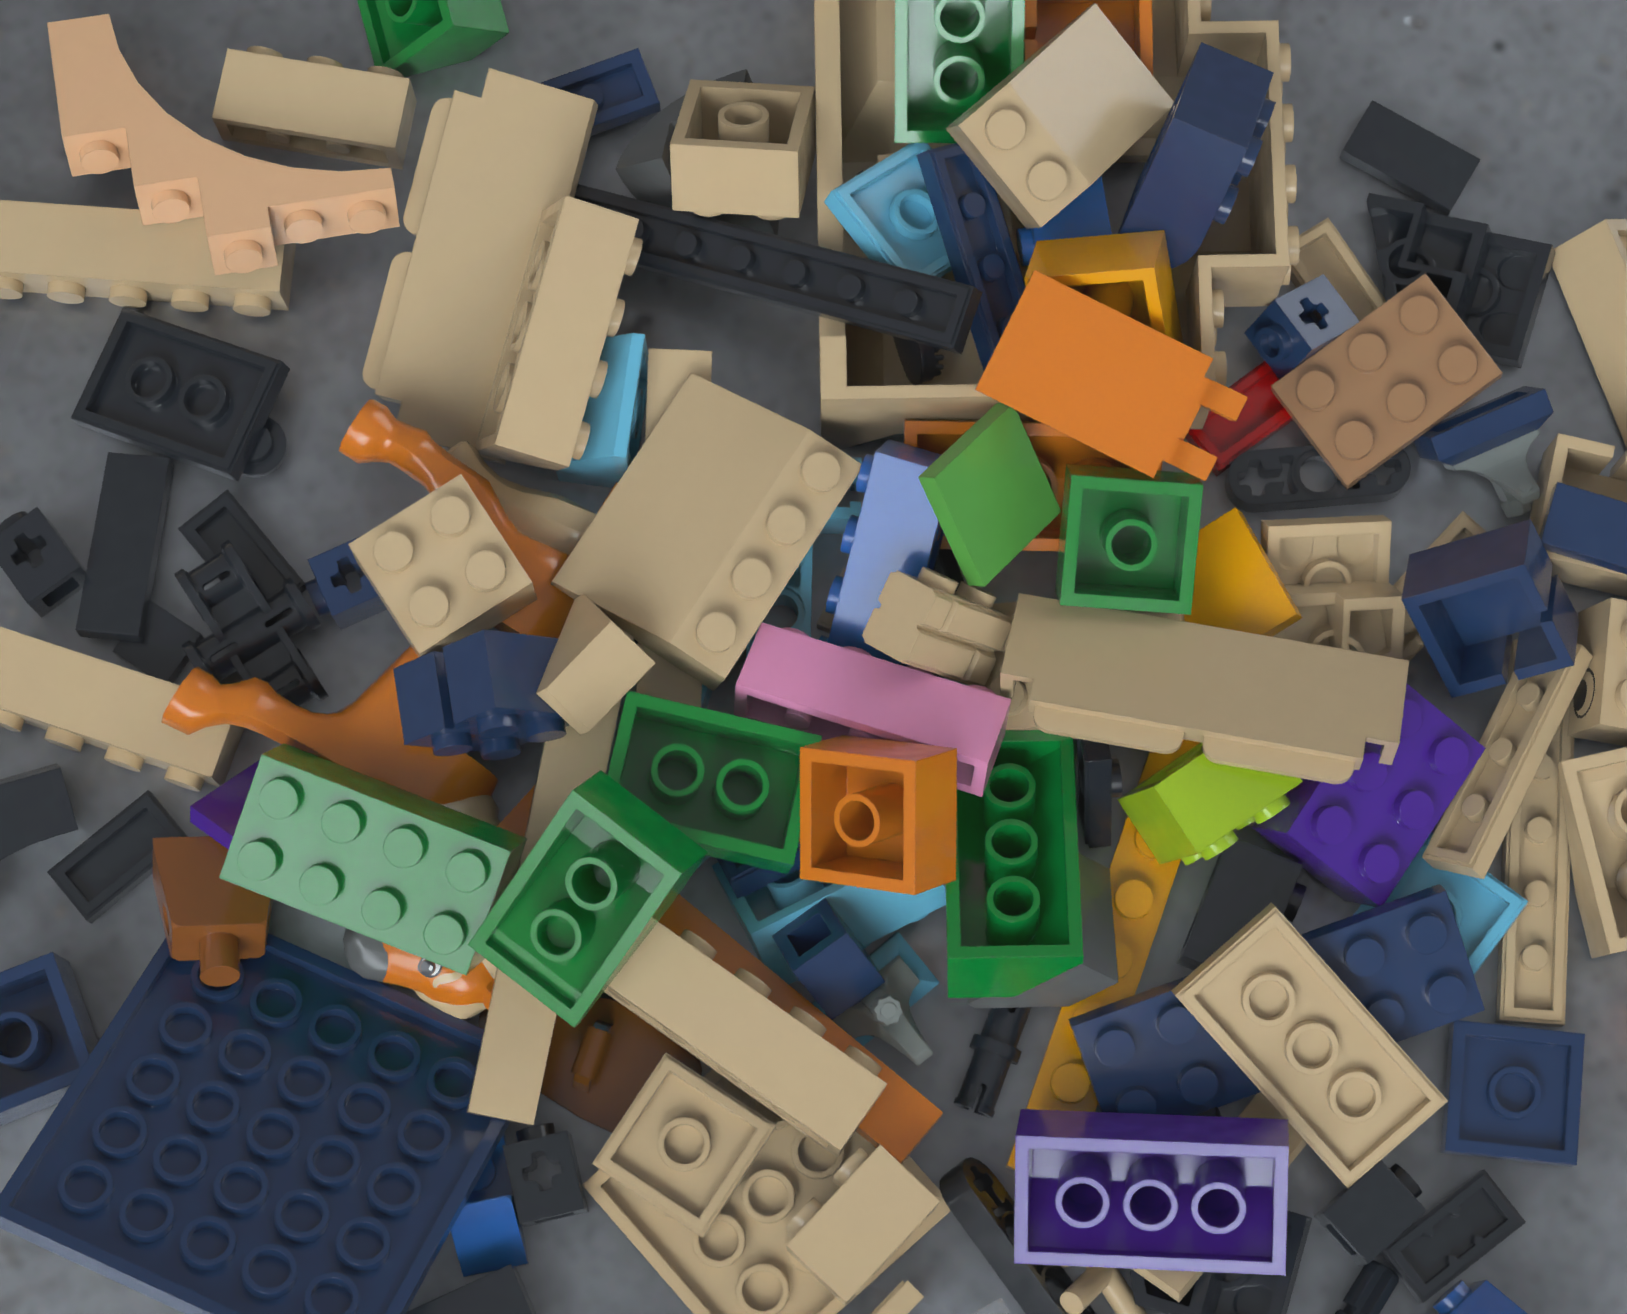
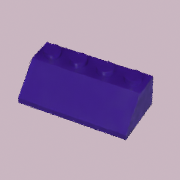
(1151, 1191)

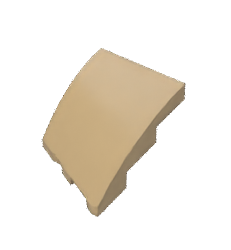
(1338, 581)

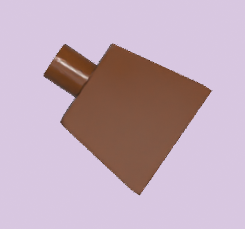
(206, 914)

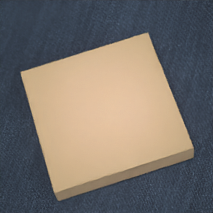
(684, 1145)

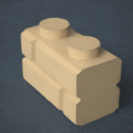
(937, 627)

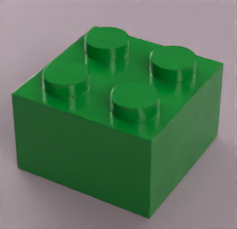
(1128, 539)

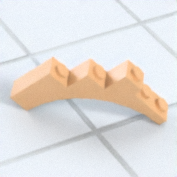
(179, 175)

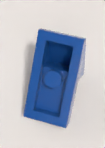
(488, 1227)

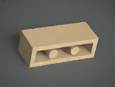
(315, 107)

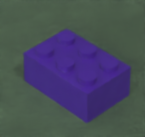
(1372, 826)

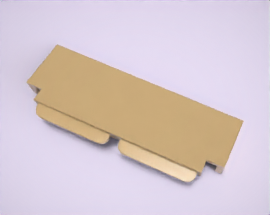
(475, 215)
(1237, 692)

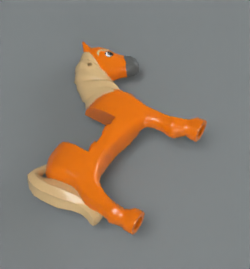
(368, 732)

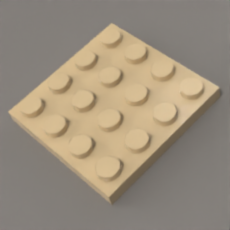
(744, 1255)

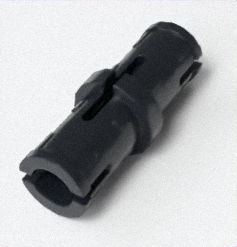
(992, 1058)

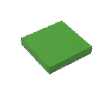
(990, 494)

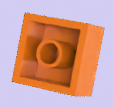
(878, 814)

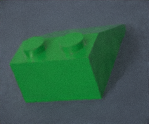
(586, 896)

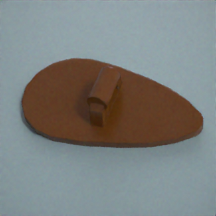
(604, 1062)

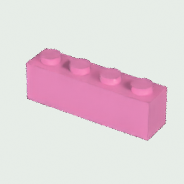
(850, 693)

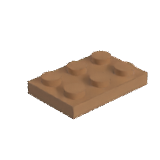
(1386, 381)

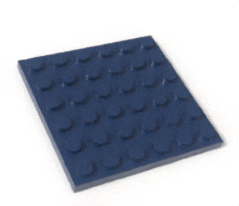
(261, 1141)

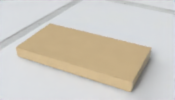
(1309, 1045)

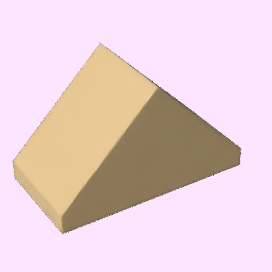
(590, 667)

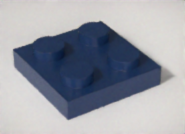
(1513, 1093)

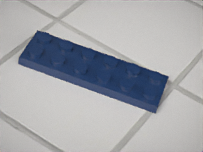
(1394, 958)

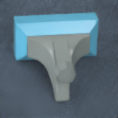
(887, 1008)

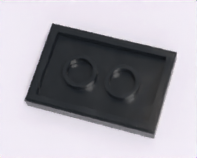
(180, 394)

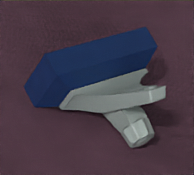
(1494, 444)

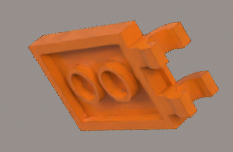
(1105, 379)

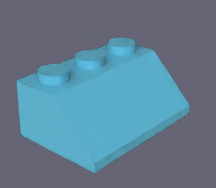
(864, 910)

